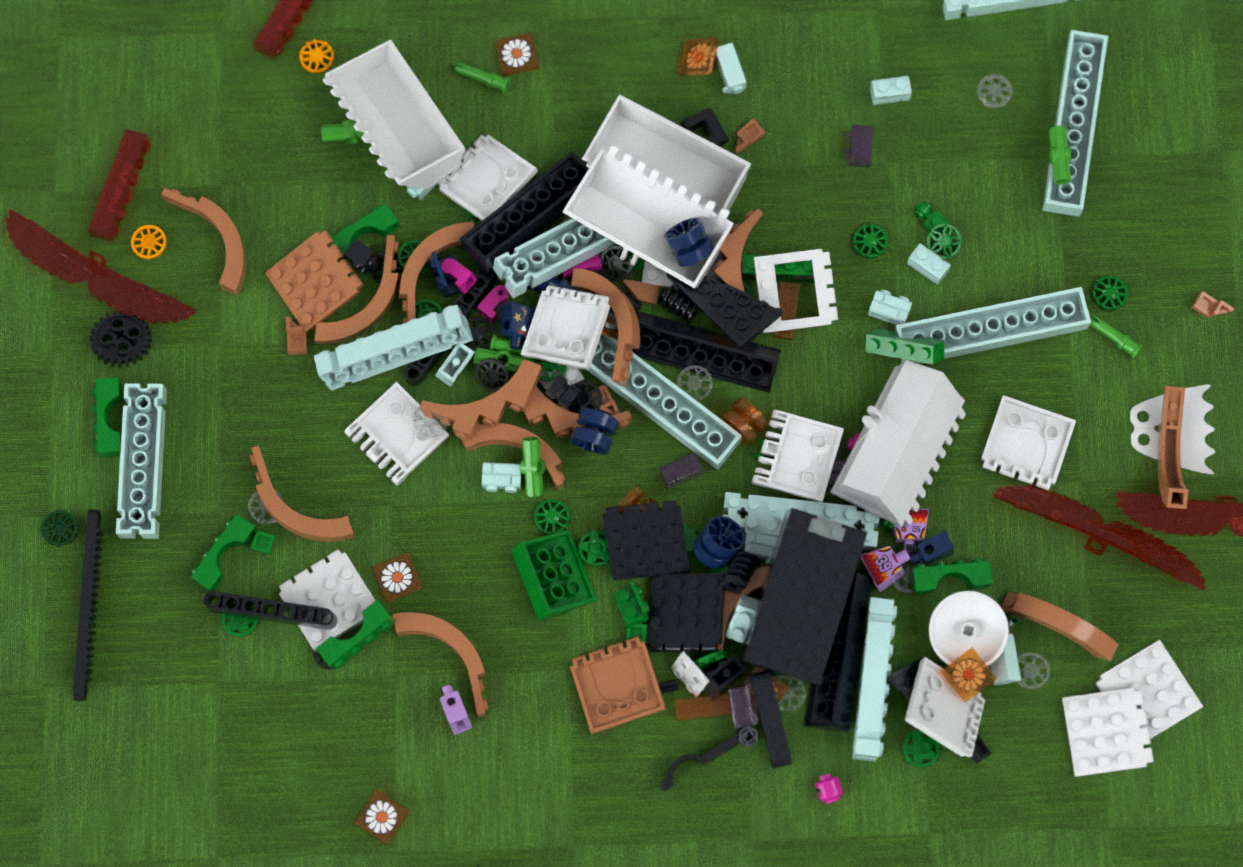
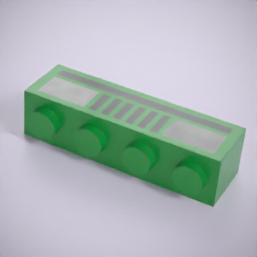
(793, 272)

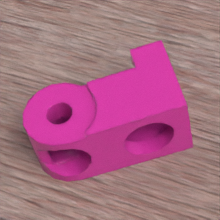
(455, 271)
(492, 303)

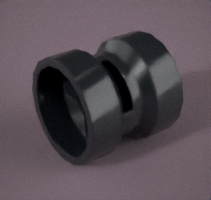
(743, 734)

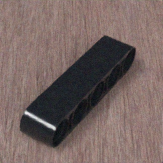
(771, 719)

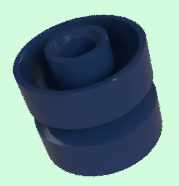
(689, 242)
(594, 431)
(719, 542)

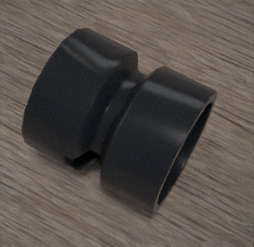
(563, 399)

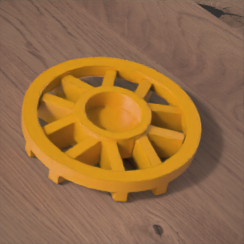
(316, 56)
(148, 242)

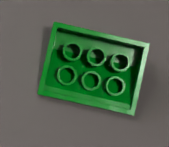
(553, 574)

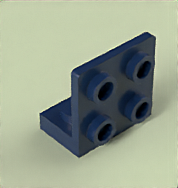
(445, 285)

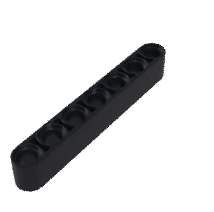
(263, 605)

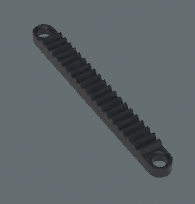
(87, 607)

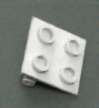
(689, 674)

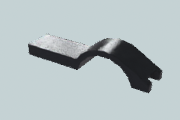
(705, 759)

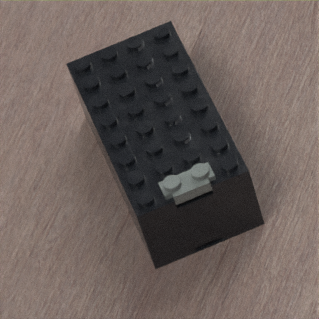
(803, 596)

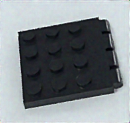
(646, 540)
(686, 612)

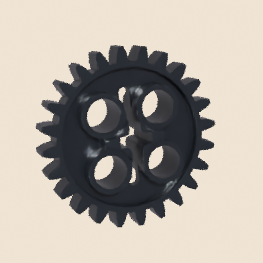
(120, 339)

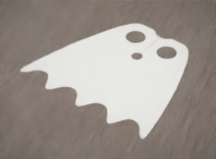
(1193, 430)

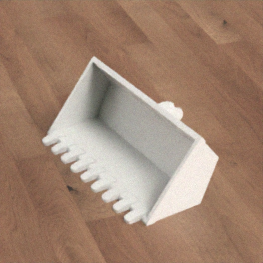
(396, 117)
(672, 151)
(640, 209)
(901, 443)

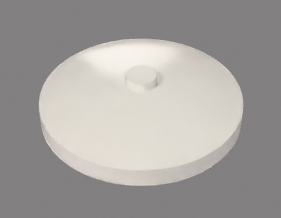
(967, 622)

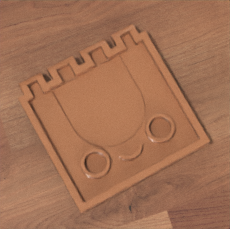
(314, 280)
(617, 685)

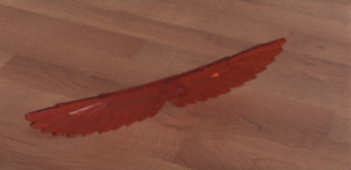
(70, 265)
(1199, 517)
(1119, 535)

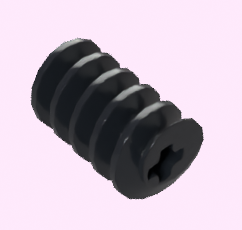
(678, 304)
(740, 571)

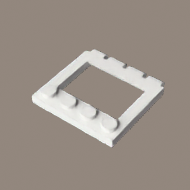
(768, 287)

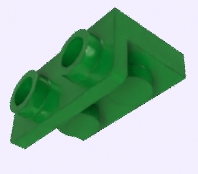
(631, 605)

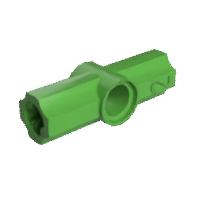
(341, 132)
(1060, 155)
(512, 365)
(532, 466)

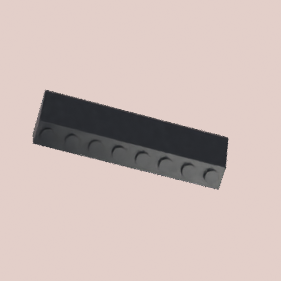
(525, 213)
(688, 345)
(832, 701)

